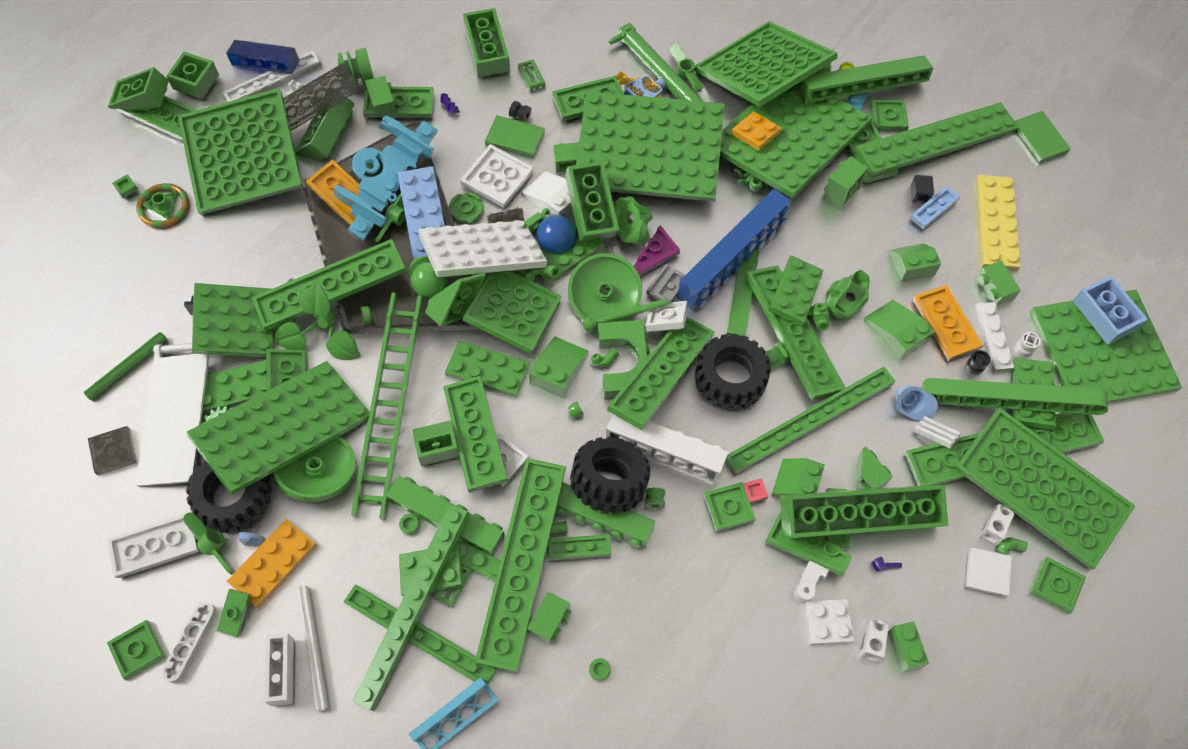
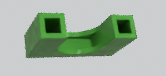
(626, 335)

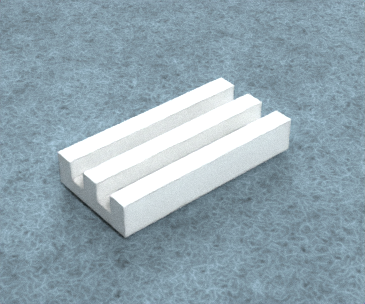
(937, 432)

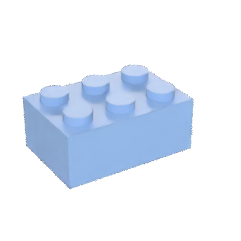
(1109, 309)

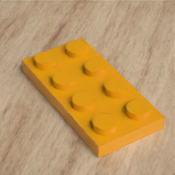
(323, 185)
(948, 321)
(272, 563)

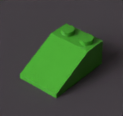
(139, 91)
(454, 300)
(899, 328)
(557, 366)

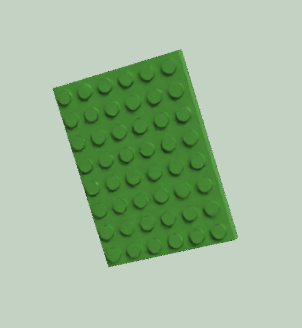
(807, 142)
(653, 144)

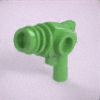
(820, 316)

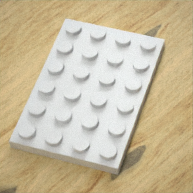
(481, 248)

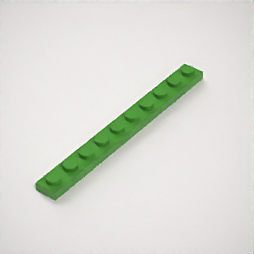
(809, 420)
(410, 608)

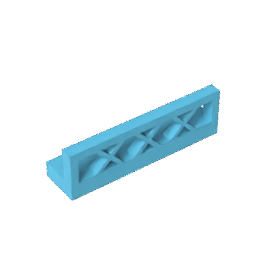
(449, 710)

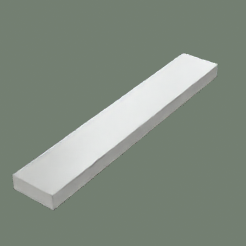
(272, 79)

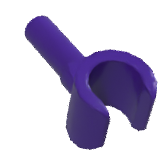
(879, 564)

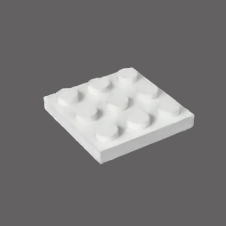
(497, 175)

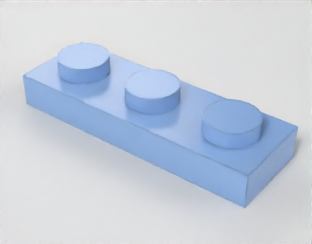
(934, 207)

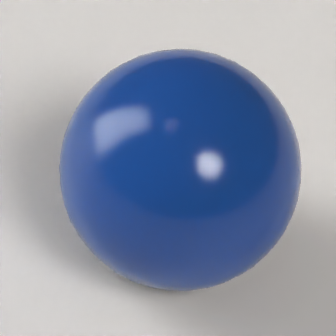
(556, 234)

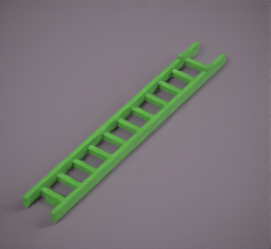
(370, 499)

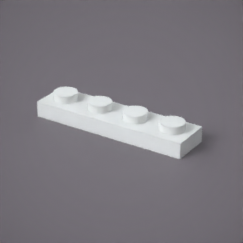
(994, 337)

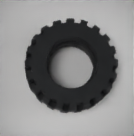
(738, 350)
(606, 493)
(232, 517)

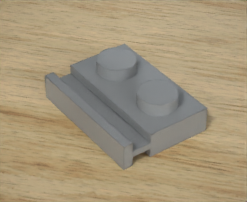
(665, 284)

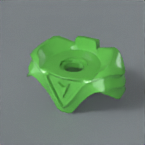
(629, 230)
(855, 284)

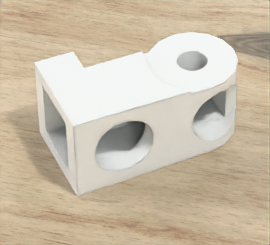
(997, 525)
(806, 587)
(875, 641)

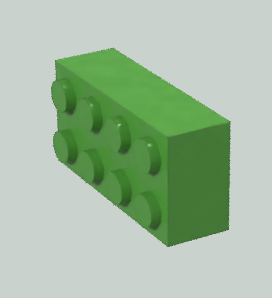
(486, 42)
(591, 201)

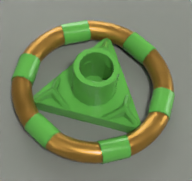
(162, 205)

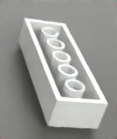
(672, 449)

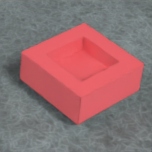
(756, 490)

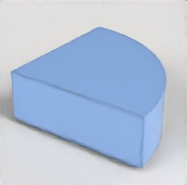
(251, 539)

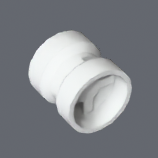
(1028, 343)

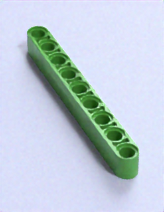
(1018, 396)

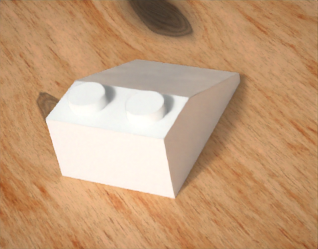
(551, 193)

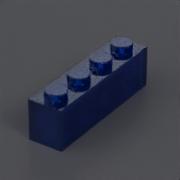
(263, 56)

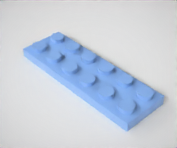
(420, 204)

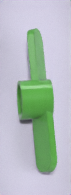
(684, 63)
(394, 214)
(208, 540)

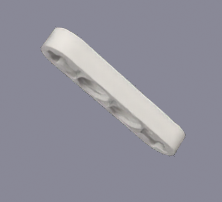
(192, 643)

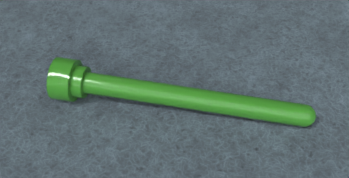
(591, 323)

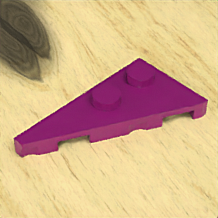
(659, 250)

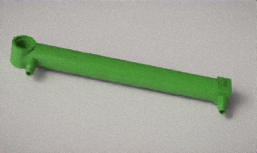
(628, 35)

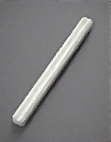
(312, 648)

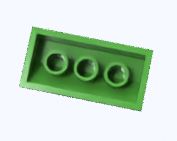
(324, 131)

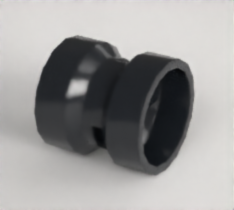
(519, 111)
(978, 362)

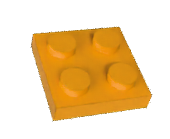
(756, 131)

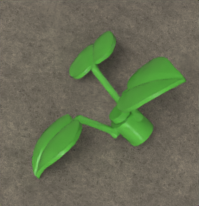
(316, 301)

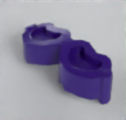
(450, 106)

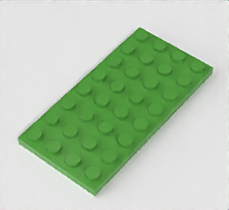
(278, 426)
(1045, 488)

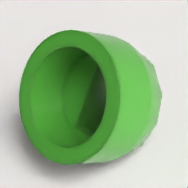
(574, 410)

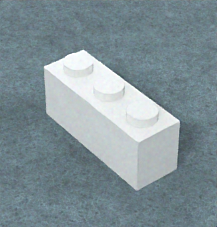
(279, 669)

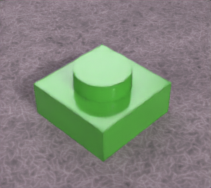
(125, 186)

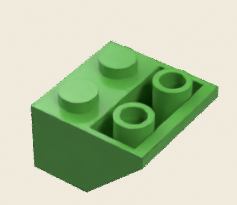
(435, 443)

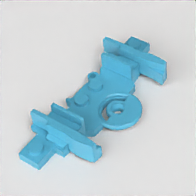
(379, 189)

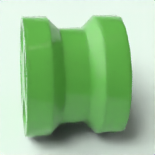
(655, 498)

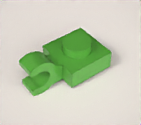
(534, 221)

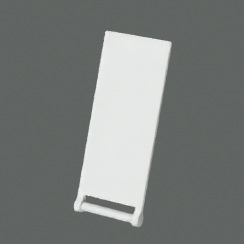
(171, 411)

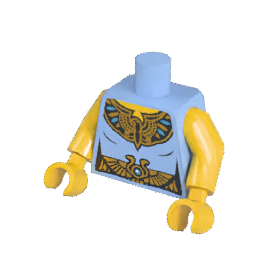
(641, 86)

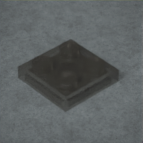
(112, 450)

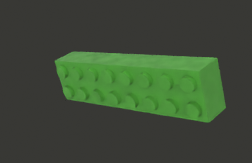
(863, 510)

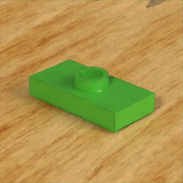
(233, 612)

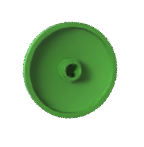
(604, 286)
(319, 473)

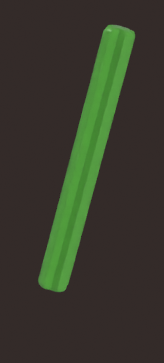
(124, 366)

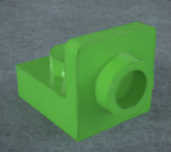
(778, 356)

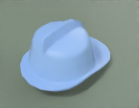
(916, 403)

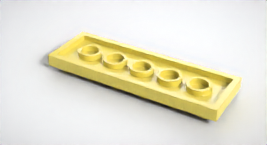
(997, 221)

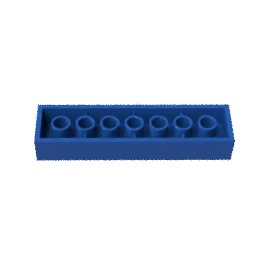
(733, 249)

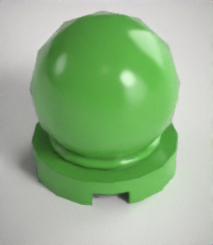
(424, 278)

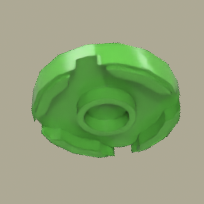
(466, 208)

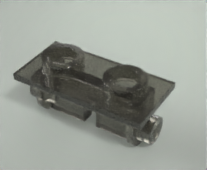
(508, 216)

